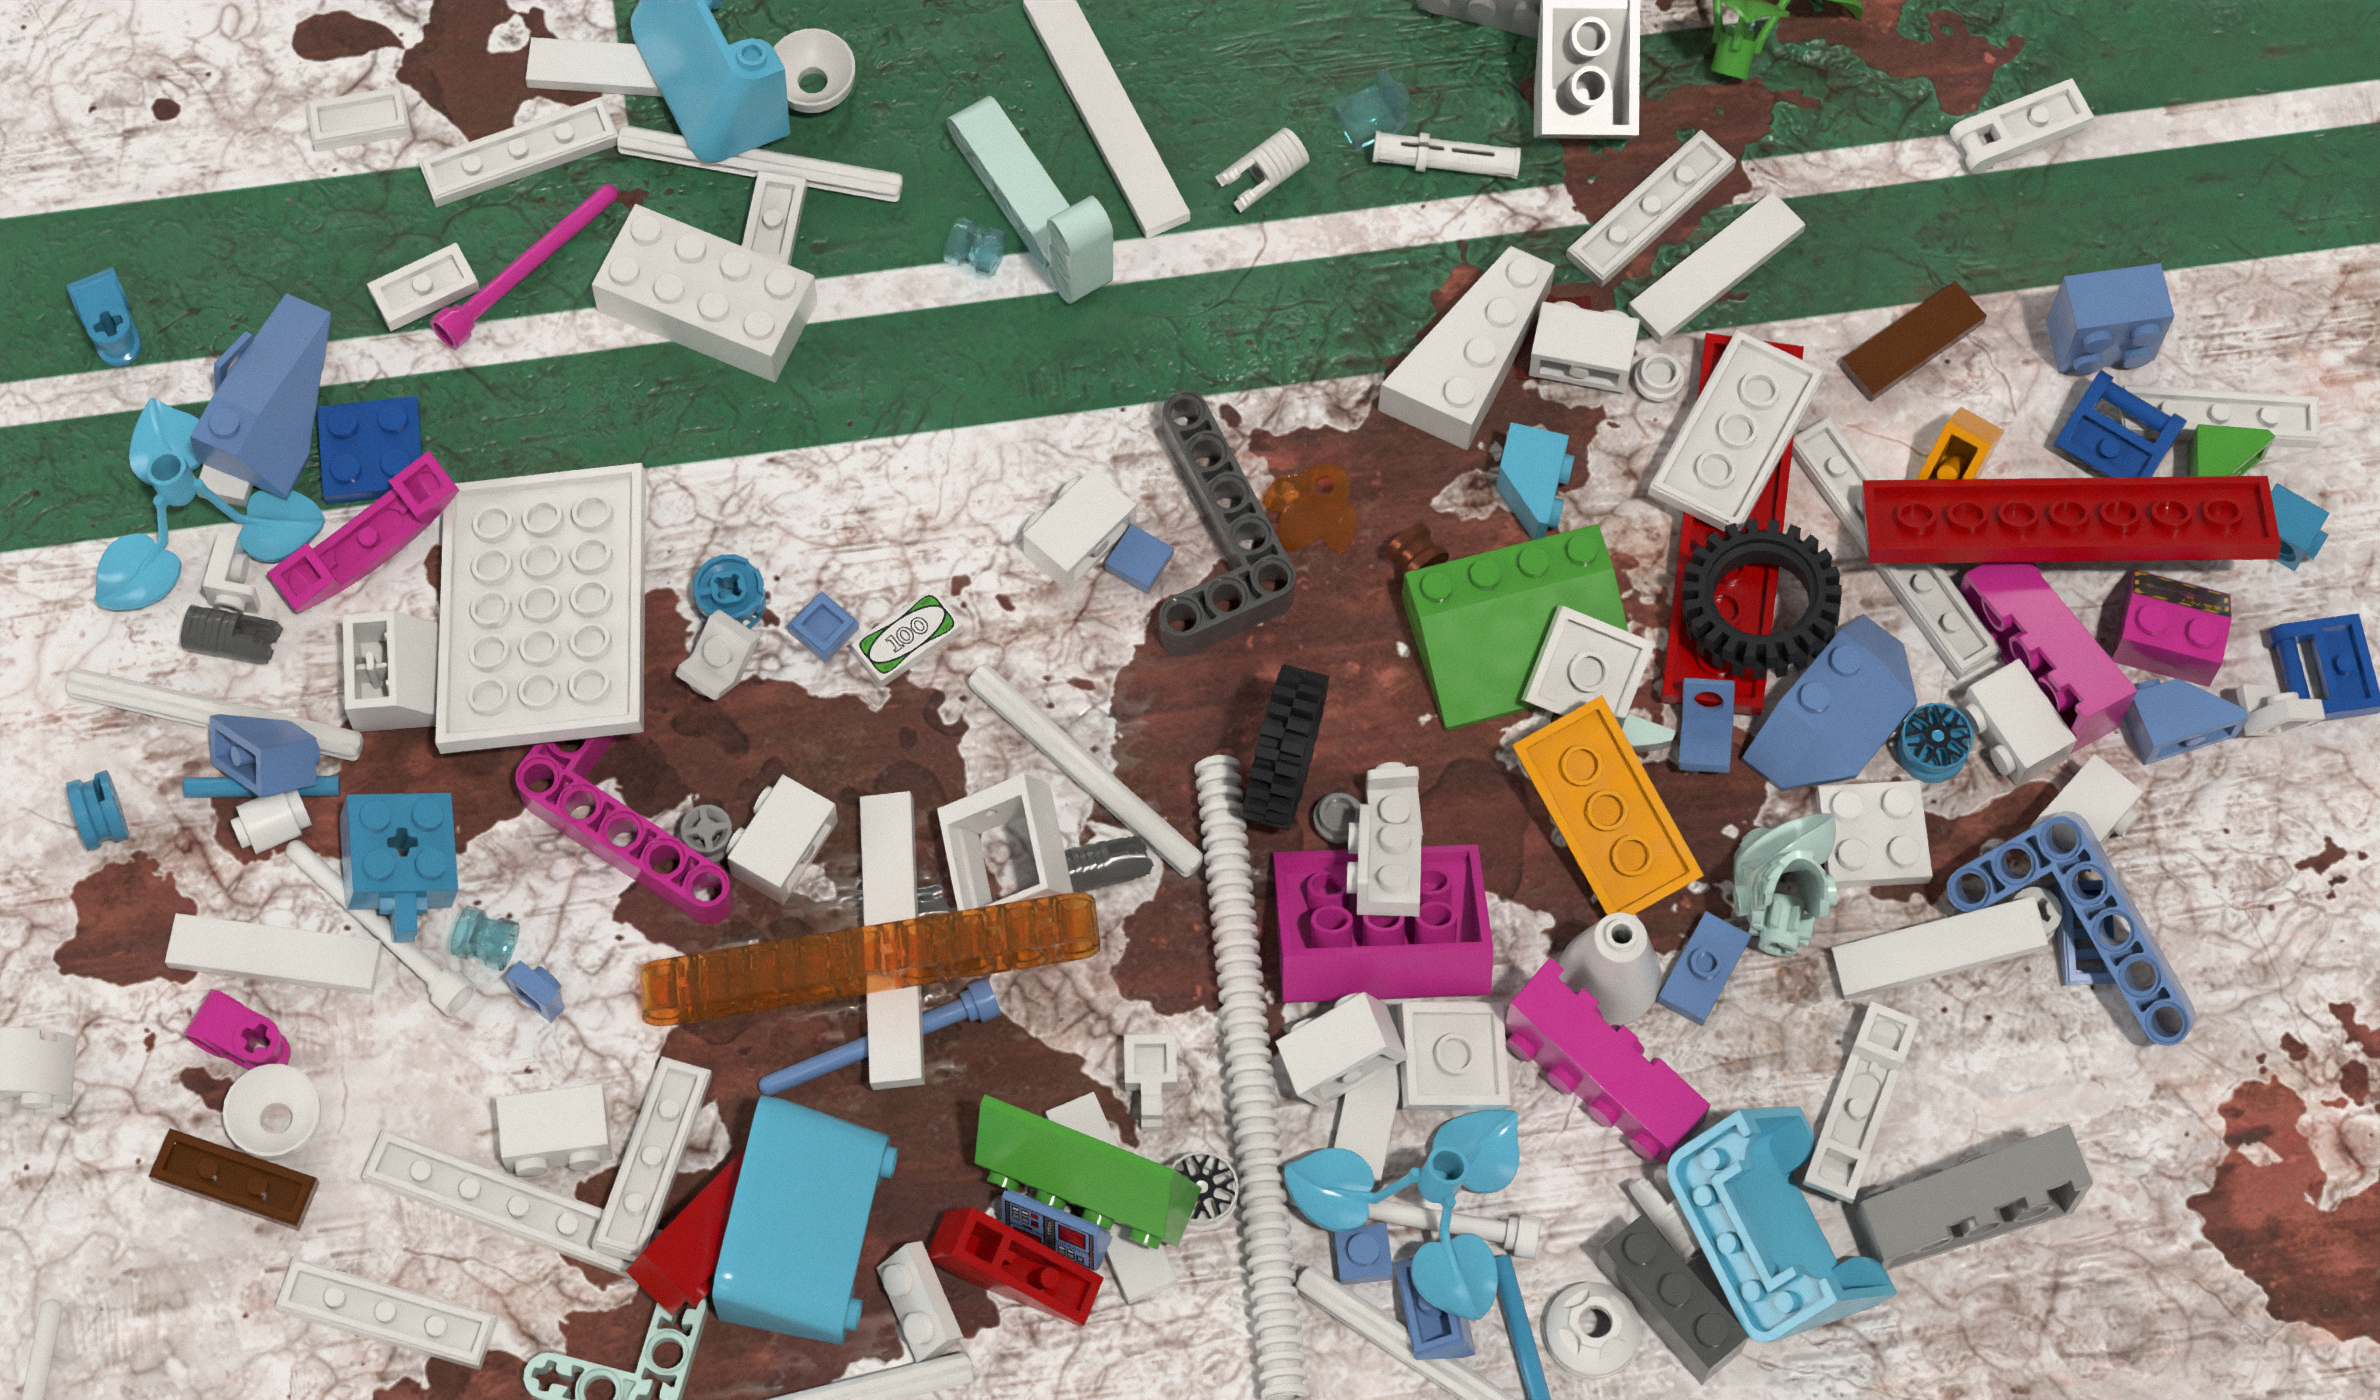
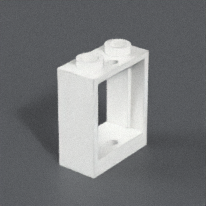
(990, 808)

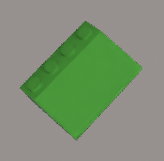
(1490, 612)

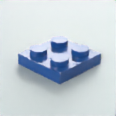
(367, 446)

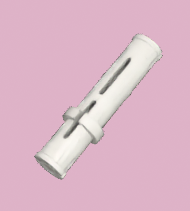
(1446, 154)

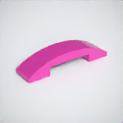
(367, 539)

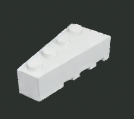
(1466, 357)

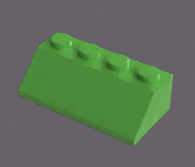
(1084, 1173)

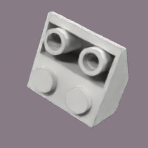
(390, 670)

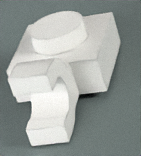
(1150, 1068)

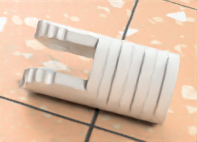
(1269, 164)
(1667, 1217)

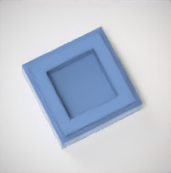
(1139, 558)
(823, 627)

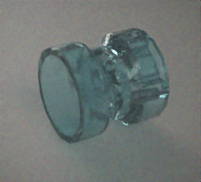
(975, 246)
(485, 938)

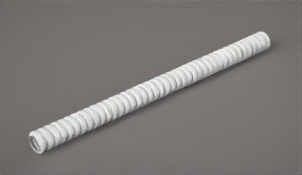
(1250, 1077)

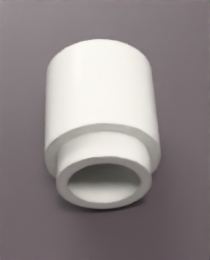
(270, 820)

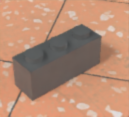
(1672, 1299)

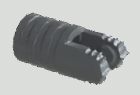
(229, 634)
(1107, 863)

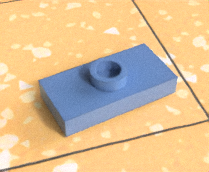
(1704, 968)

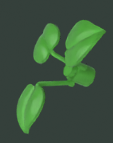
(1736, 46)

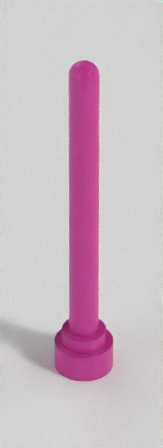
(455, 323)

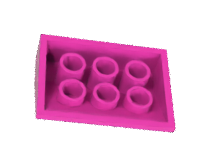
(1336, 953)

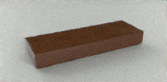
(1913, 341)
(234, 1179)

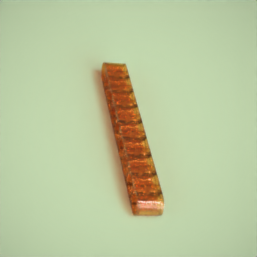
(869, 959)

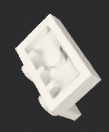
(1386, 867)

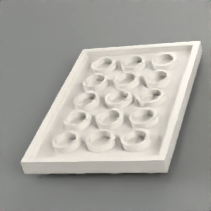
(542, 609)

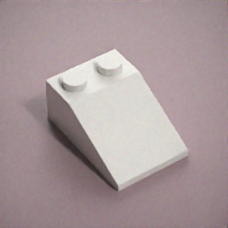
(1587, 69)

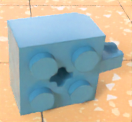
(373, 873)

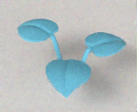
(161, 454)
(1470, 1150)

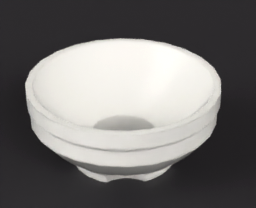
(819, 53)
(258, 1093)
(1589, 1356)

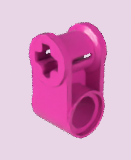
(233, 1030)

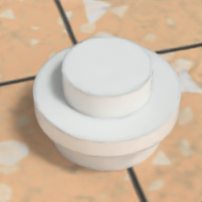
(1659, 377)

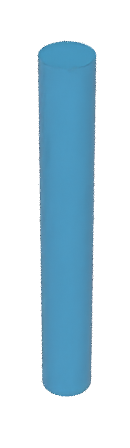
(228, 787)
(1520, 1330)

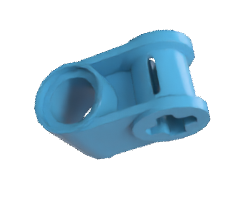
(107, 317)

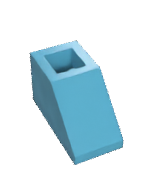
(1530, 475)

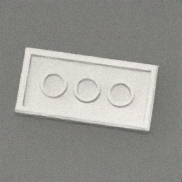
(1737, 432)

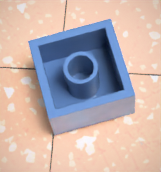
(2109, 319)

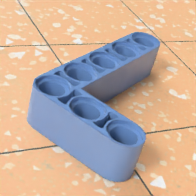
(2091, 911)

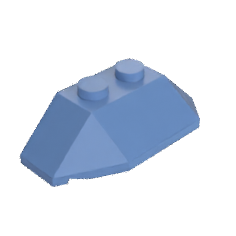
(1836, 711)

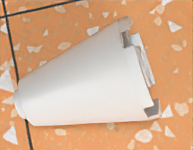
(1615, 967)

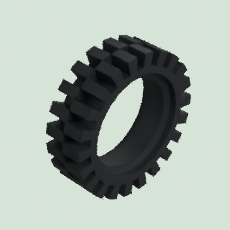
(1769, 547)
(1285, 747)

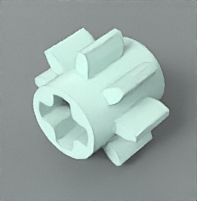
(1783, 926)

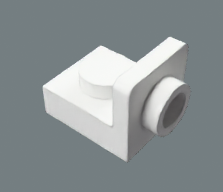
(226, 577)
(719, 656)
(2275, 712)
(1393, 794)

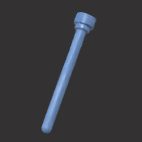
(974, 1004)

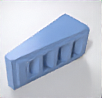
(2067, 934)

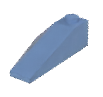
(268, 402)

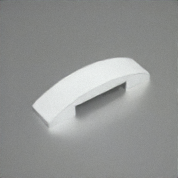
(1860, 1102)

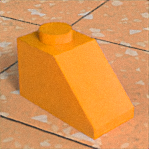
(1961, 448)

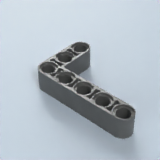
(1229, 527)

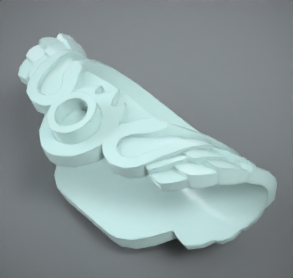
(1791, 847)

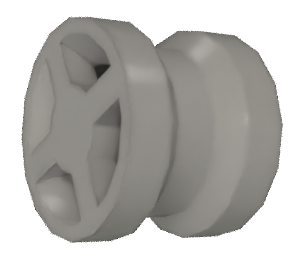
(705, 823)

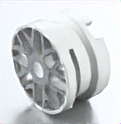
(1218, 1194)

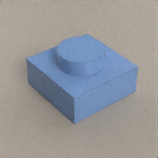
(536, 989)
(1363, 1255)

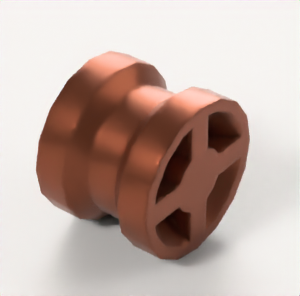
(1415, 549)

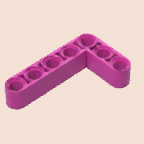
(614, 818)

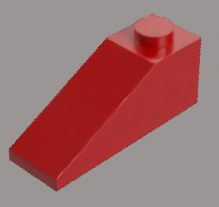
(688, 1249)
(1013, 1265)

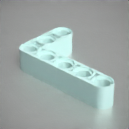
(1066, 240)

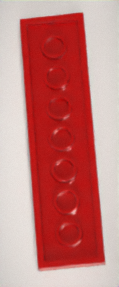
(2070, 519)
(1743, 595)

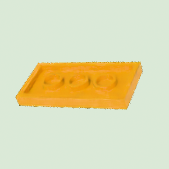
(1607, 809)

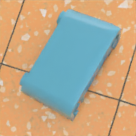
(717, 92)
(800, 1222)
(1760, 1229)

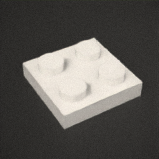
(1586, 661)
(1877, 834)
(1453, 1056)

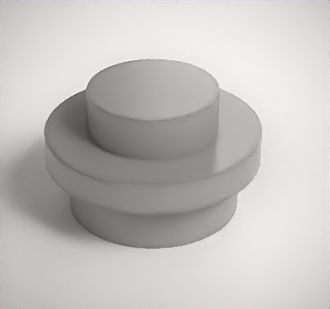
(1333, 816)

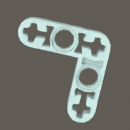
(627, 1384)

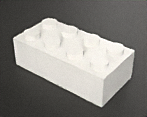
(705, 293)

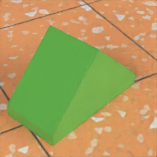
(2226, 450)

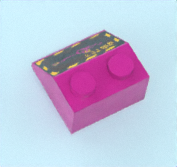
(2172, 628)

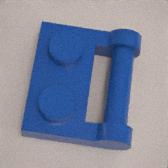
(2111, 446)
(2340, 662)

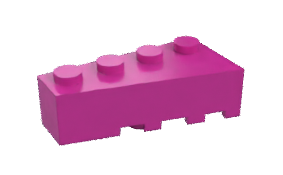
(2052, 644)
(1602, 1065)

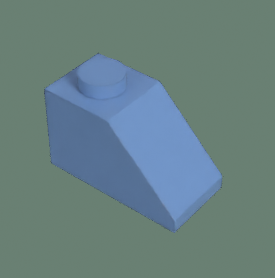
(2178, 719)
(264, 753)

